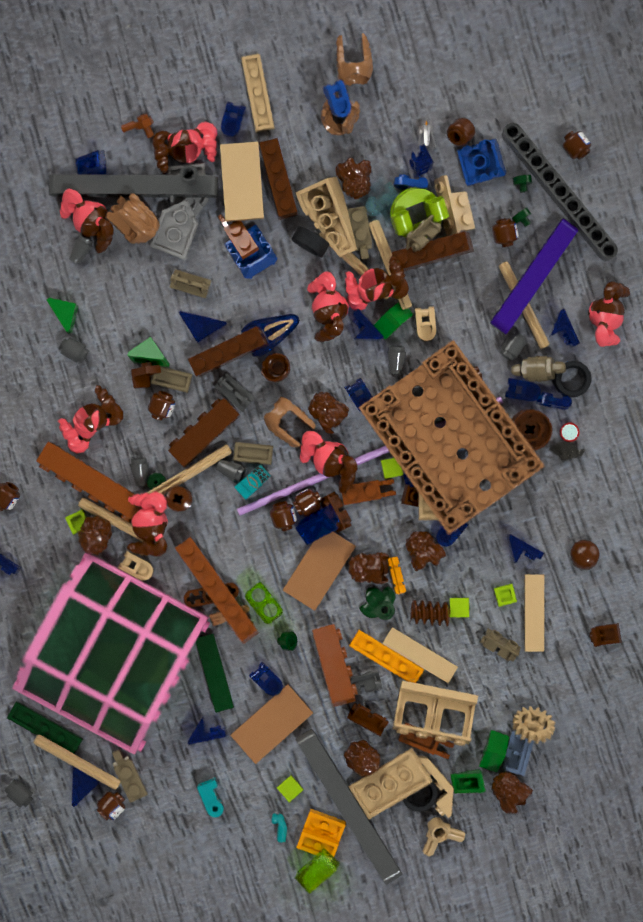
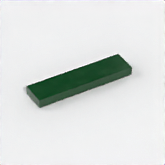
(214, 673)
(43, 726)

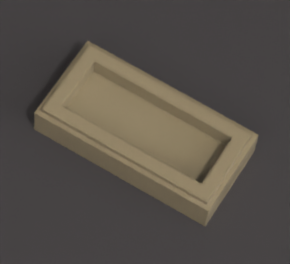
(172, 379)
(253, 453)

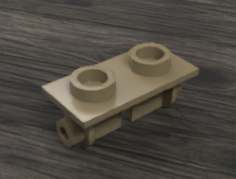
(417, 240)
(190, 283)
(508, 648)

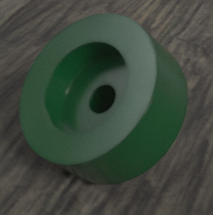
(522, 181)
(522, 217)
(155, 477)
(287, 641)

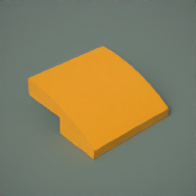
(321, 832)

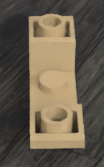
(444, 801)

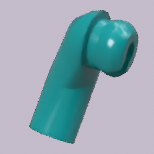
(282, 827)

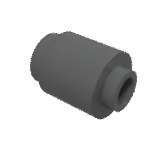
(513, 346)
(73, 350)
(19, 793)

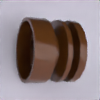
(541, 427)

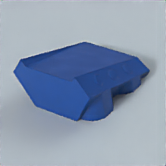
(481, 162)
(257, 261)

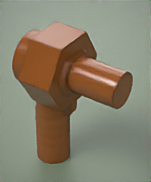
(144, 122)

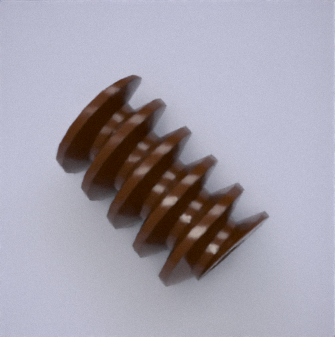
(172, 496)
(429, 612)

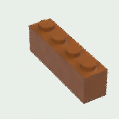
(334, 665)

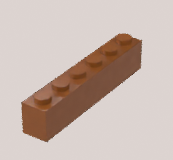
(87, 479)
(217, 590)

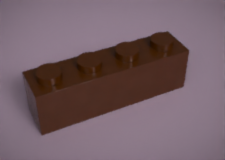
(278, 179)
(435, 251)
(228, 351)
(203, 432)

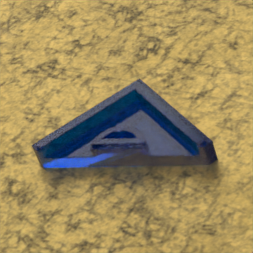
(201, 326)
(82, 785)

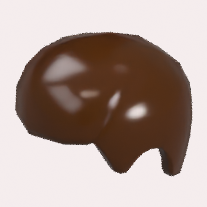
(276, 367)
(584, 554)

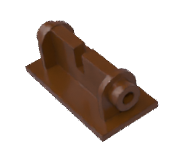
(336, 503)
(363, 717)

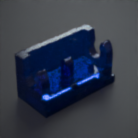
(422, 163)
(318, 525)

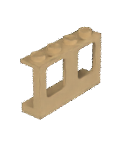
(436, 701)

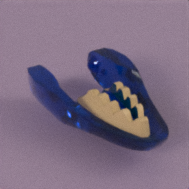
(275, 329)

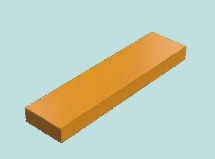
(386, 657)

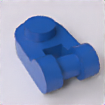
(341, 105)
(404, 182)

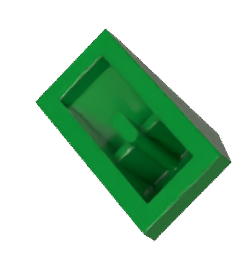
(65, 312)
(392, 320)
(148, 352)
(494, 751)
(468, 782)

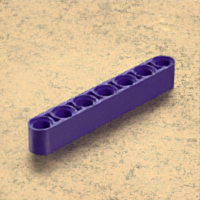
(534, 276)

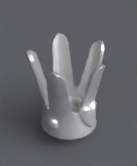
(426, 136)

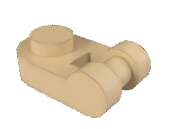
(425, 330)
(142, 570)

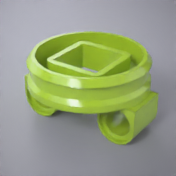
(432, 205)

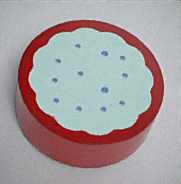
(569, 432)

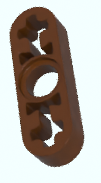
(196, 593)

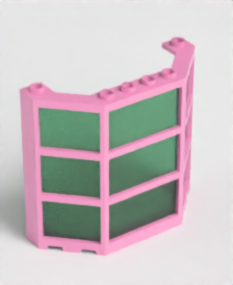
(109, 652)

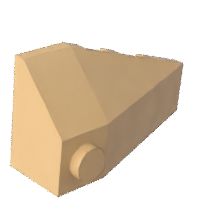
(328, 210)

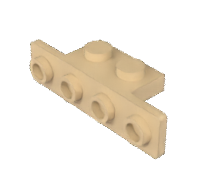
(458, 207)

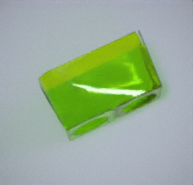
(260, 605)
(317, 870)

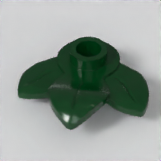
(377, 601)

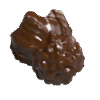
(355, 177)
(327, 411)
(94, 535)
(424, 550)
(369, 568)
(362, 758)
(510, 791)

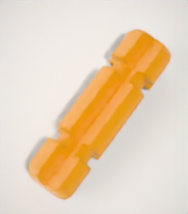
(396, 575)

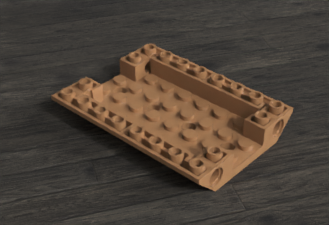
(472, 422)

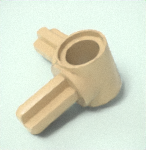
(443, 834)

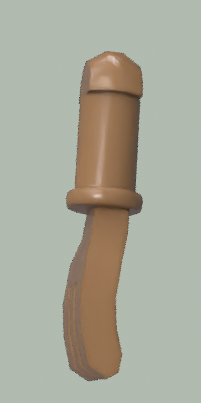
(217, 618)

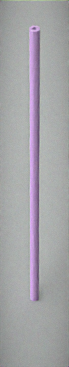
(319, 477)

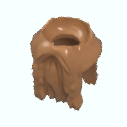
(351, 72)
(335, 128)
(133, 219)
(273, 419)

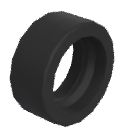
(310, 241)
(586, 383)
(426, 805)

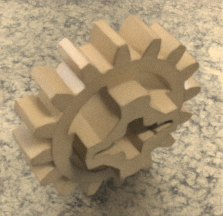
(533, 725)

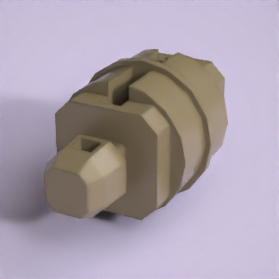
(538, 368)

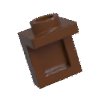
(141, 375)
(605, 634)

